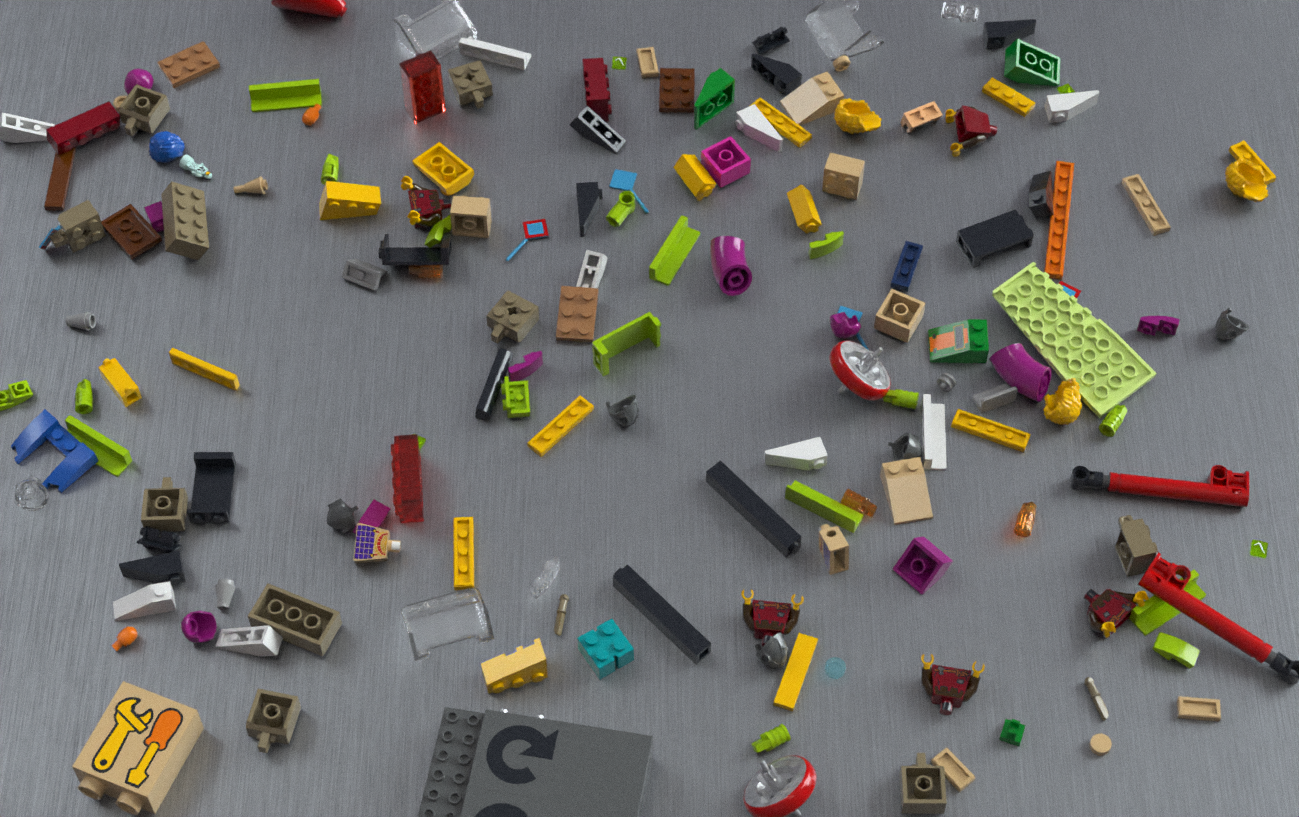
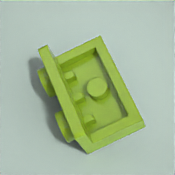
(517, 398)

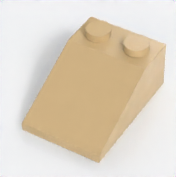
(813, 99)
(906, 490)

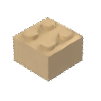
(843, 176)
(471, 216)
(899, 315)

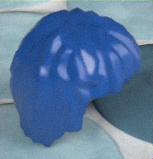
(166, 147)

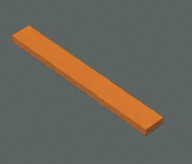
(1059, 221)

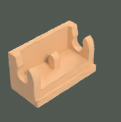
(921, 116)

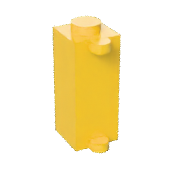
(695, 176)
(804, 209)
(119, 382)

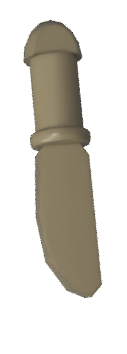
(561, 612)
(1095, 695)

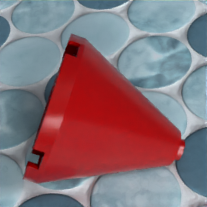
(328, 8)

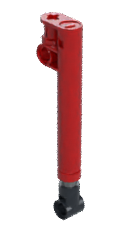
(1227, 489)
(1162, 582)

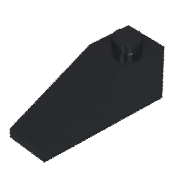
(1004, 33)
(595, 129)
(1041, 195)
(588, 204)
(156, 569)

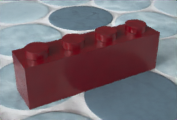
(83, 128)

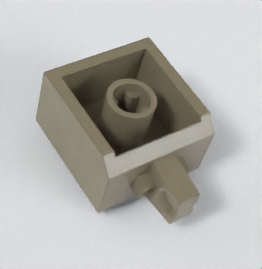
(470, 83)
(143, 110)
(79, 227)
(512, 317)
(165, 507)
(1135, 545)
(272, 718)
(930, 778)

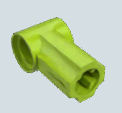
(621, 209)

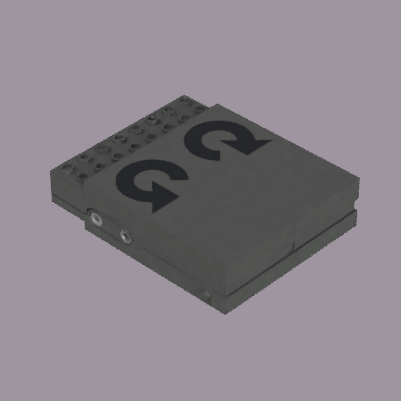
(534, 768)

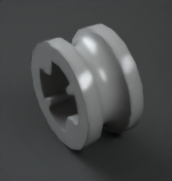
(946, 382)

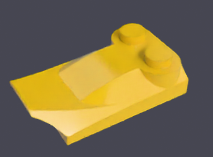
(444, 169)

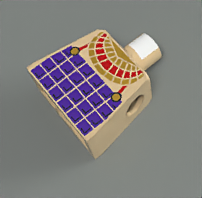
(832, 540)
(373, 544)

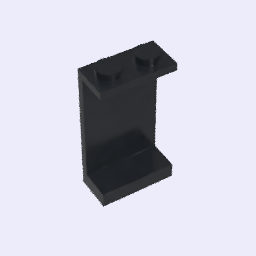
(993, 236)
(415, 255)
(212, 487)

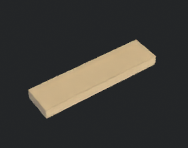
(1145, 204)

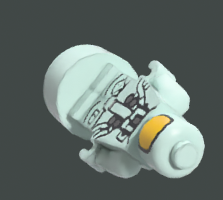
(196, 169)

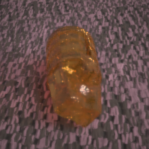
(429, 271)
(858, 503)
(1025, 520)

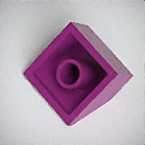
(922, 564)

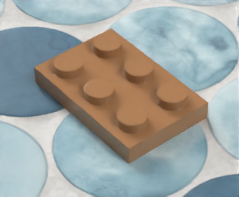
(188, 64)
(577, 314)

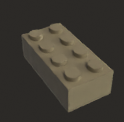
(185, 221)
(296, 619)

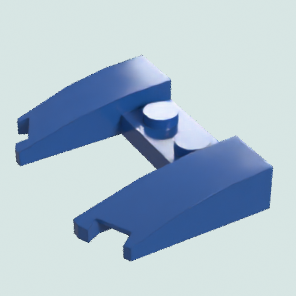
(78, 456)

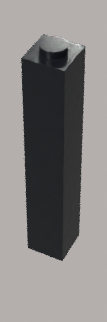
(753, 509)
(661, 614)

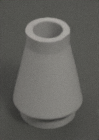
(83, 321)
(224, 593)

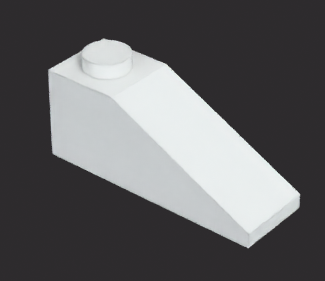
(1066, 106)
(757, 127)
(21, 129)
(592, 269)
(800, 455)
(146, 601)
(250, 640)

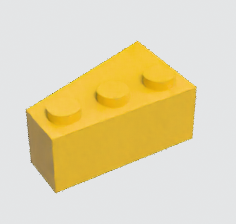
(348, 200)
(515, 669)

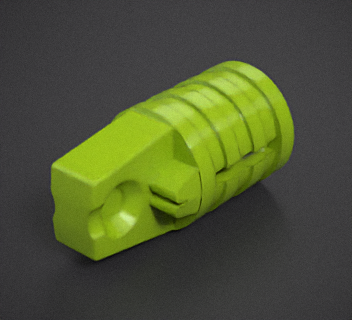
(330, 169)
(84, 397)
(902, 398)
(1113, 420)
(771, 739)

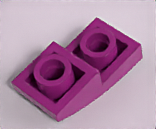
(1151, 324)
(532, 362)
(374, 515)

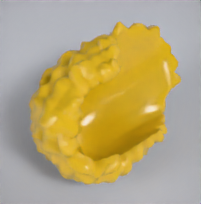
(856, 117)
(1246, 180)
(1065, 403)

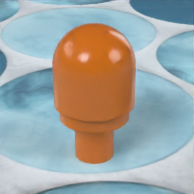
(311, 115)
(125, 638)

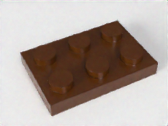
(676, 90)
(131, 231)

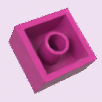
(725, 161)

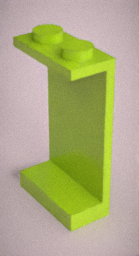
(623, 338)

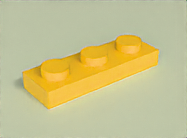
(1008, 97)
(1244, 151)

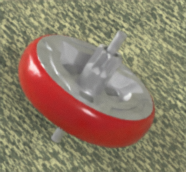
(859, 370)
(772, 794)

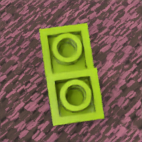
(436, 233)
(831, 243)
(15, 395)
(1173, 647)

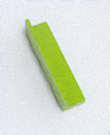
(285, 95)
(673, 252)
(110, 454)
(823, 506)
(1158, 612)

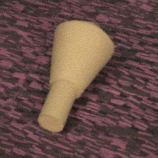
(257, 185)

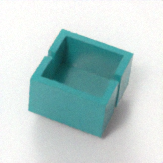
(603, 646)

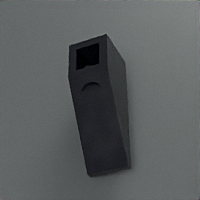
(779, 74)

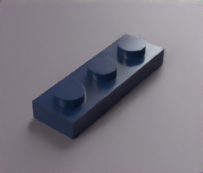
(906, 266)

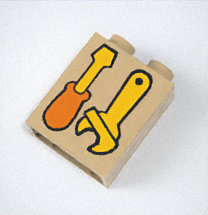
(137, 749)

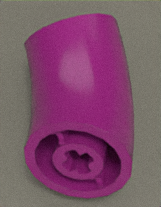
(730, 264)
(1023, 371)

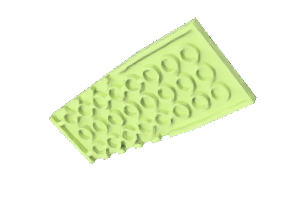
(1073, 339)

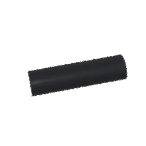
(493, 384)

